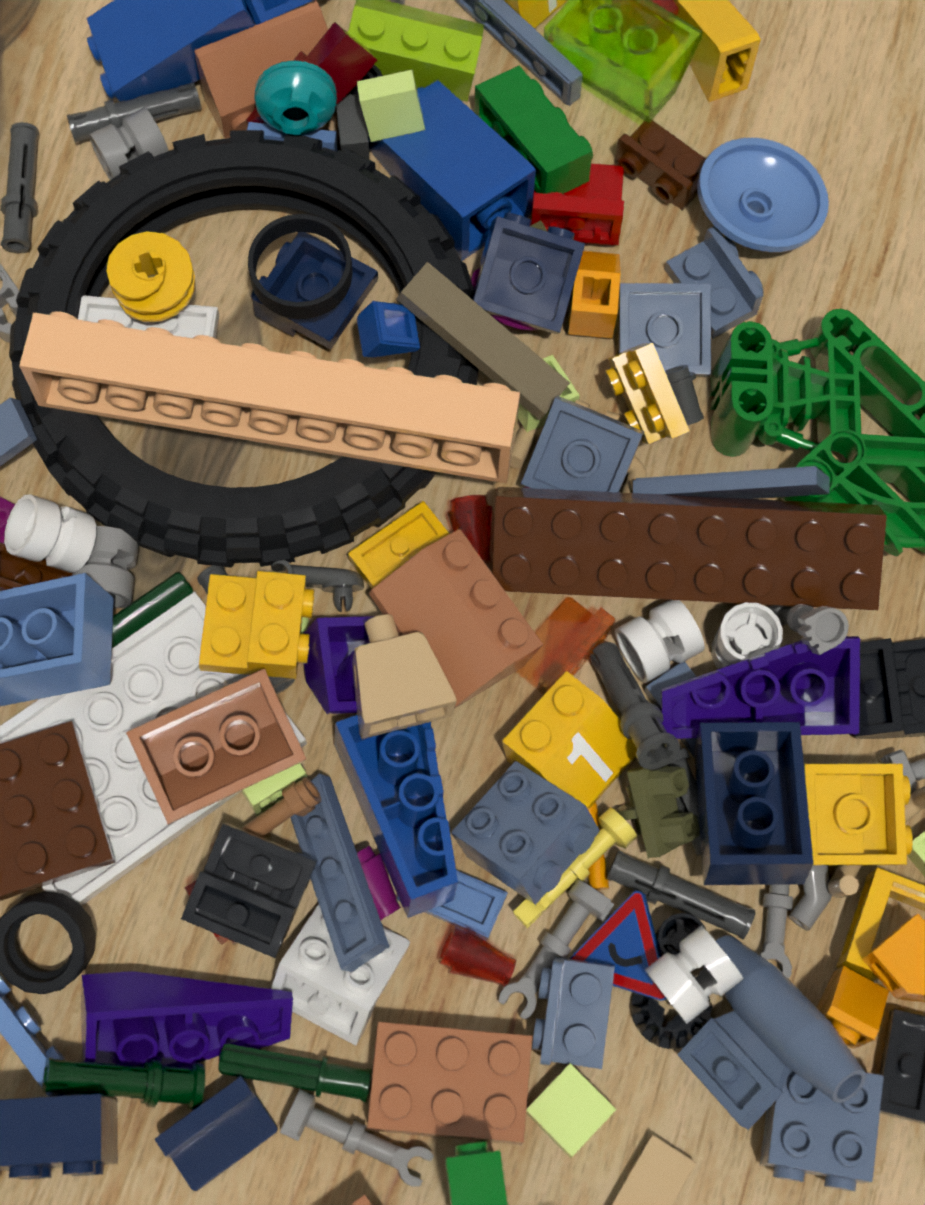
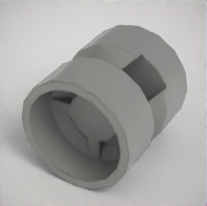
(135, 137)
(109, 564)

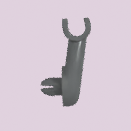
(331, 580)

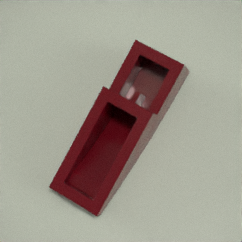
(341, 58)

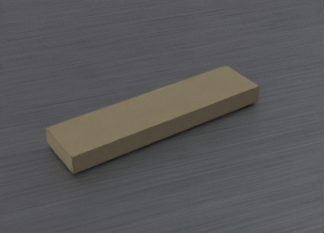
(482, 339)

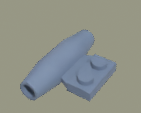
(771, 1030)

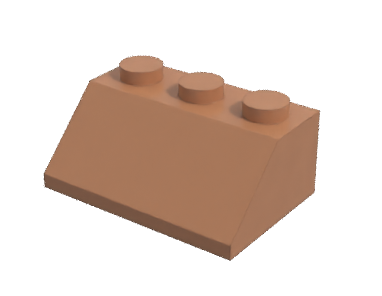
(234, 63)
(462, 614)
(216, 746)

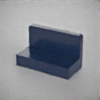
(217, 1134)

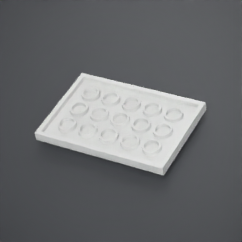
(149, 678)

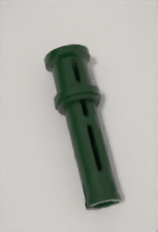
(148, 1082)

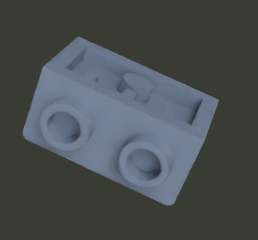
(734, 290)
(575, 1013)

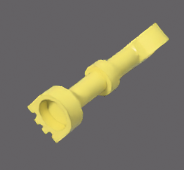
(613, 831)

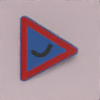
(629, 944)

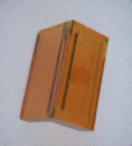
(567, 643)

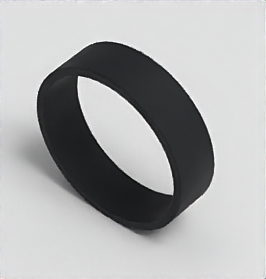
(293, 224)

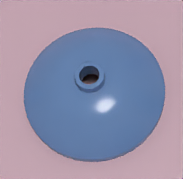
(762, 194)

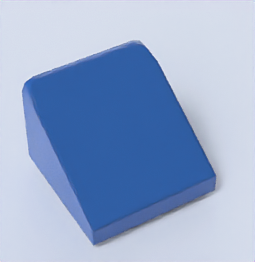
(387, 330)

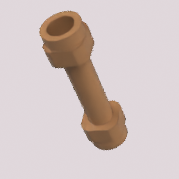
(298, 799)

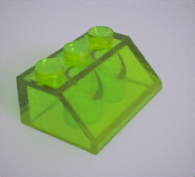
(626, 50)

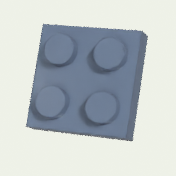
(670, 317)
(581, 450)

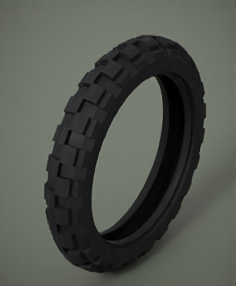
(156, 195)

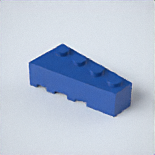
(404, 808)

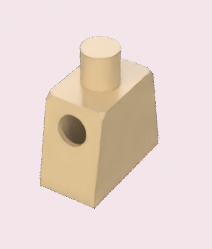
(398, 680)

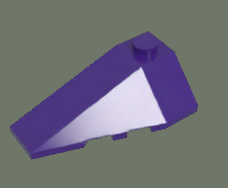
(330, 661)
(773, 687)
(176, 1019)

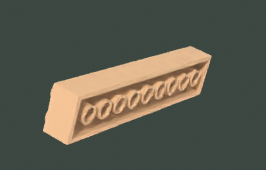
(271, 396)

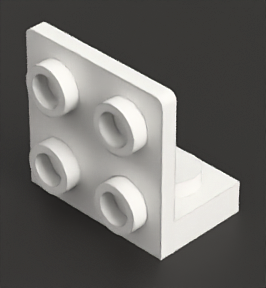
(324, 992)

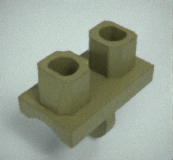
(656, 811)

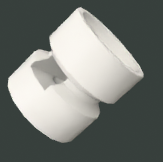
(44, 530)
(746, 633)
(663, 637)
(681, 989)

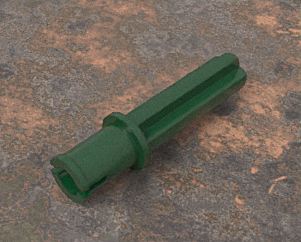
(149, 607)
(295, 1071)

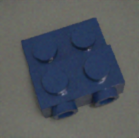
(307, 272)
(527, 272)

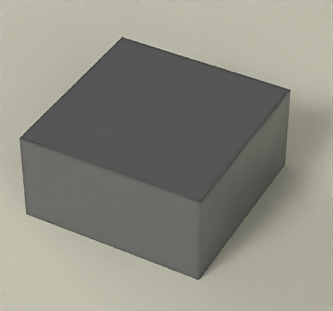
(352, 126)

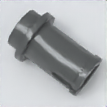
(682, 385)

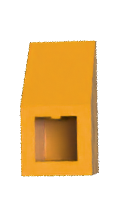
(595, 295)
(901, 960)
(853, 1006)

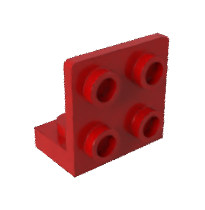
(590, 210)

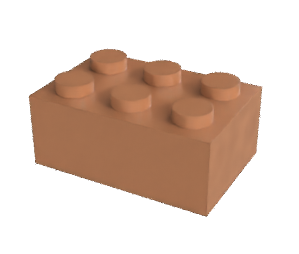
(450, 1083)

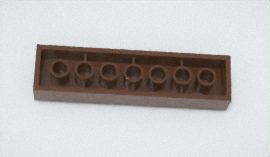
(688, 548)

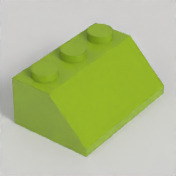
(419, 41)

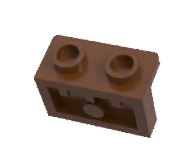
(661, 163)

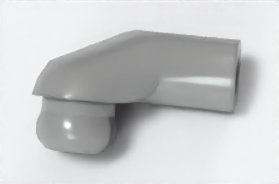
(814, 899)

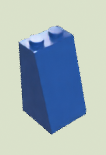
(153, 42)
(459, 168)

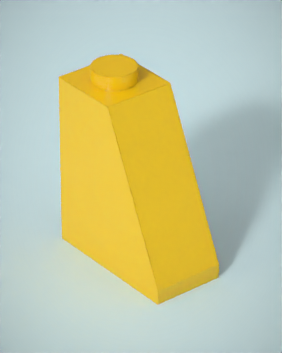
(726, 49)

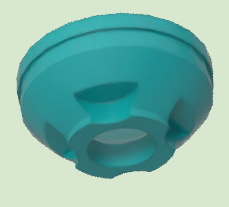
(295, 85)

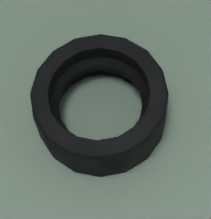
(75, 921)

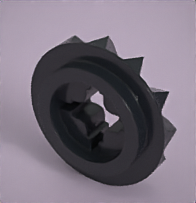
(676, 1034)

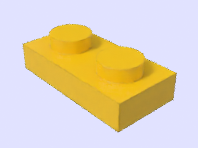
(396, 544)

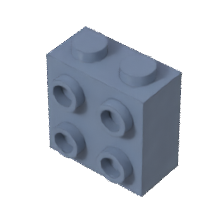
(526, 832)
(823, 1137)

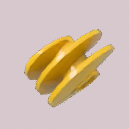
(153, 297)

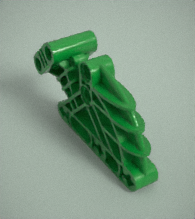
(764, 391)

